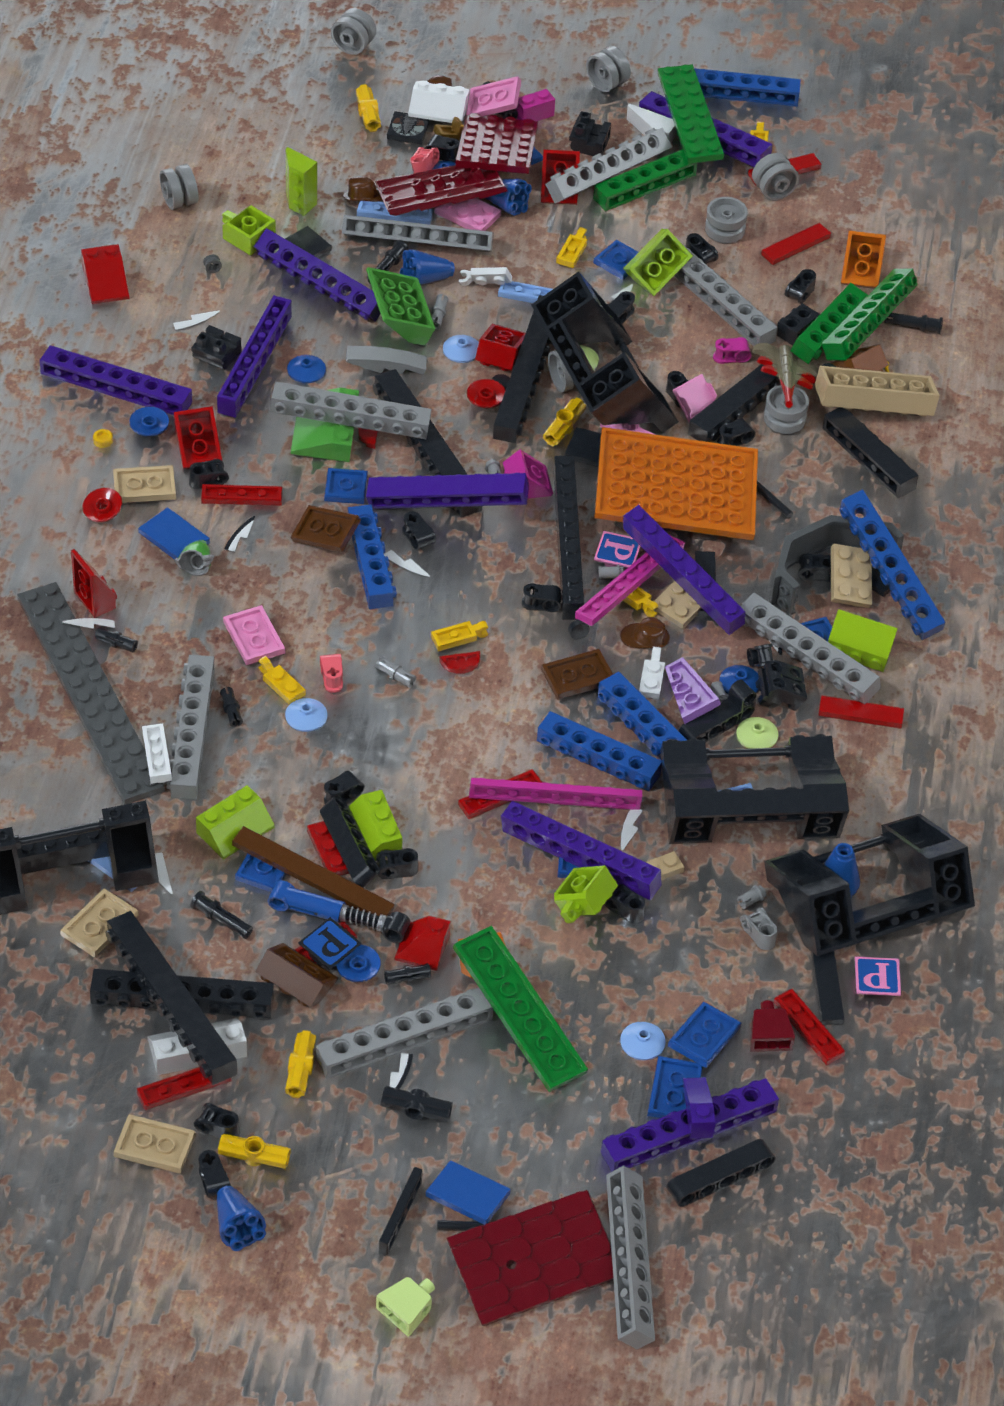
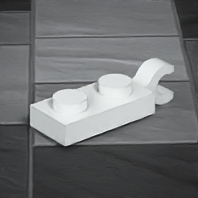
(486, 276)
(652, 675)

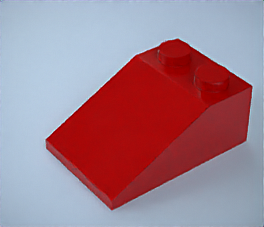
(553, 163)
(104, 274)
(499, 347)
(197, 435)
(91, 587)

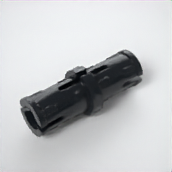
(127, 643)
(231, 707)
(407, 974)

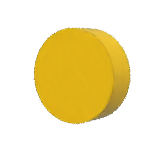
(102, 438)

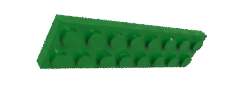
(690, 114)
(520, 1008)

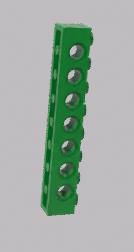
(869, 314)

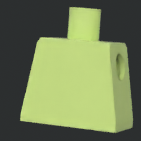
(406, 1303)

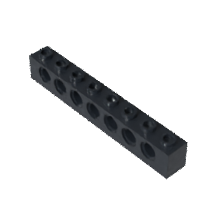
(211, 994)

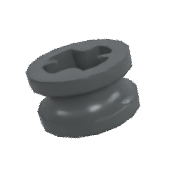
(212, 268)

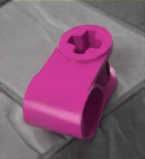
(733, 350)

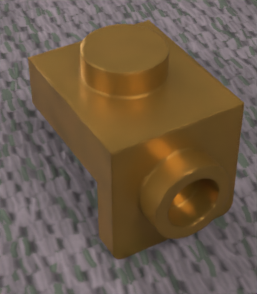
(453, 131)

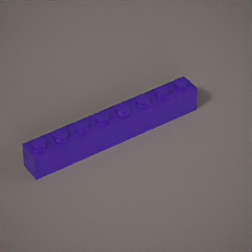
(448, 490)
(684, 570)

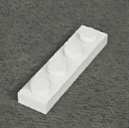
(157, 753)

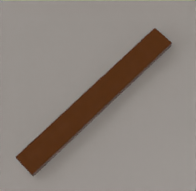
(310, 873)

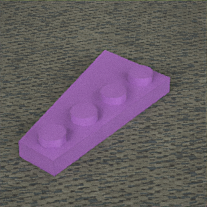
(690, 691)

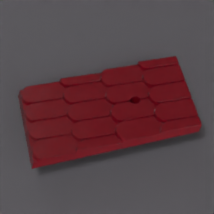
(437, 188)
(556, 1253)

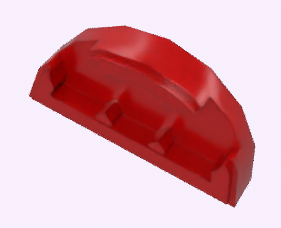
(368, 437)
(460, 663)

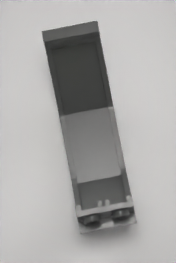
(814, 540)

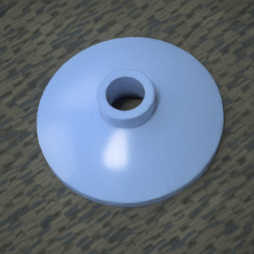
(460, 348)
(306, 714)
(640, 1047)

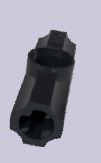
(416, 1104)

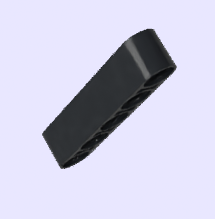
(349, 841)
(720, 1172)

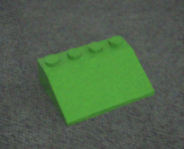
(402, 305)
(323, 438)

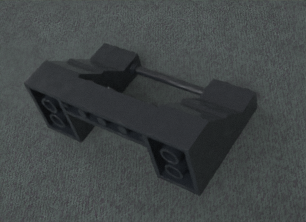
(617, 390)
(695, 807)
(120, 835)
(822, 900)

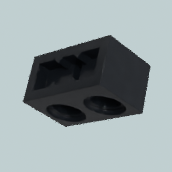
(795, 323)

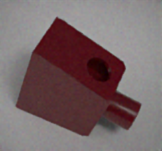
(771, 1029)

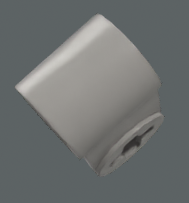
(760, 929)

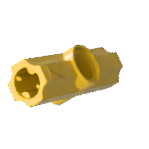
(368, 108)
(564, 421)
(300, 1064)
(265, 1153)

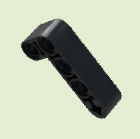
(731, 712)

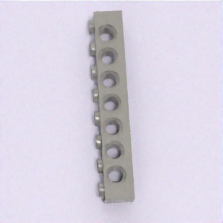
(608, 165)
(417, 233)
(726, 302)
(350, 410)
(866, 682)
(192, 726)
(388, 1039)
(630, 1258)

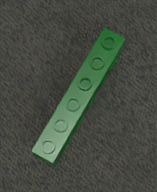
(643, 180)
(809, 343)

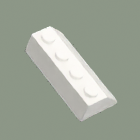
(172, 1057)

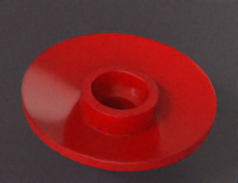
(485, 393)
(99, 499)

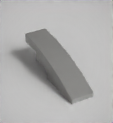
(385, 358)

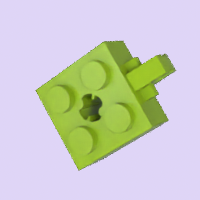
(246, 228)
(584, 892)

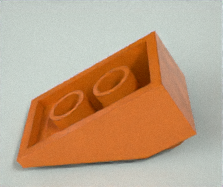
(863, 259)

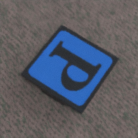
(329, 943)

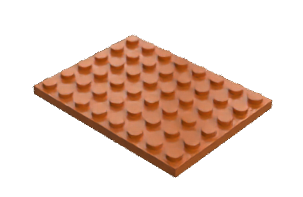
(678, 482)

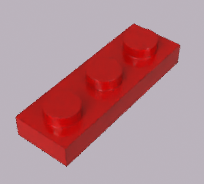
(326, 848)

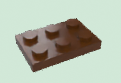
(325, 528)
(576, 673)

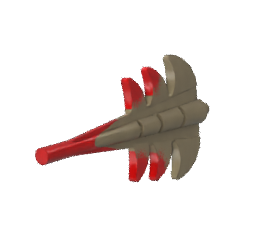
(787, 367)

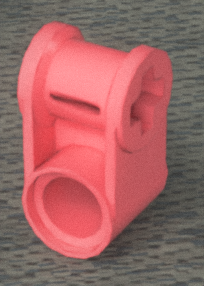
(424, 159)
(332, 672)

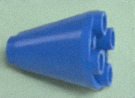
(516, 197)
(426, 266)
(844, 864)
(238, 1219)

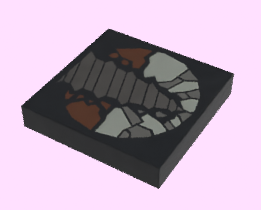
(407, 128)

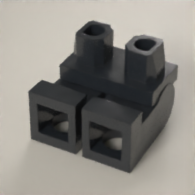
(588, 136)
(216, 347)
(780, 684)

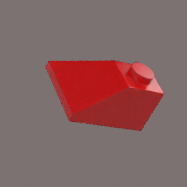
(424, 942)

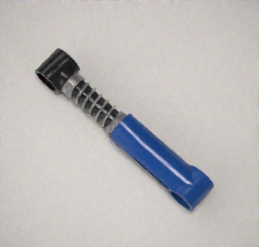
(286, 896)

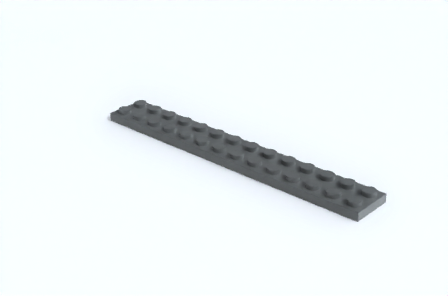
(90, 692)

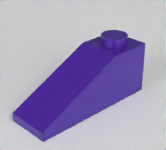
(699, 1108)

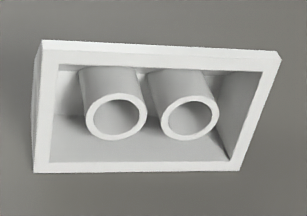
(438, 102)

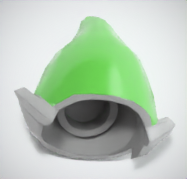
(195, 558)

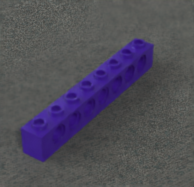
(732, 140)
(271, 241)
(254, 356)
(114, 380)
(580, 849)
(640, 1150)

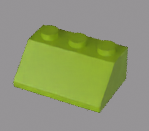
(300, 181)
(658, 261)
(863, 639)
(225, 820)
(376, 822)

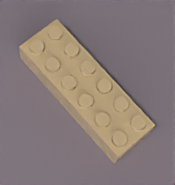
(876, 391)

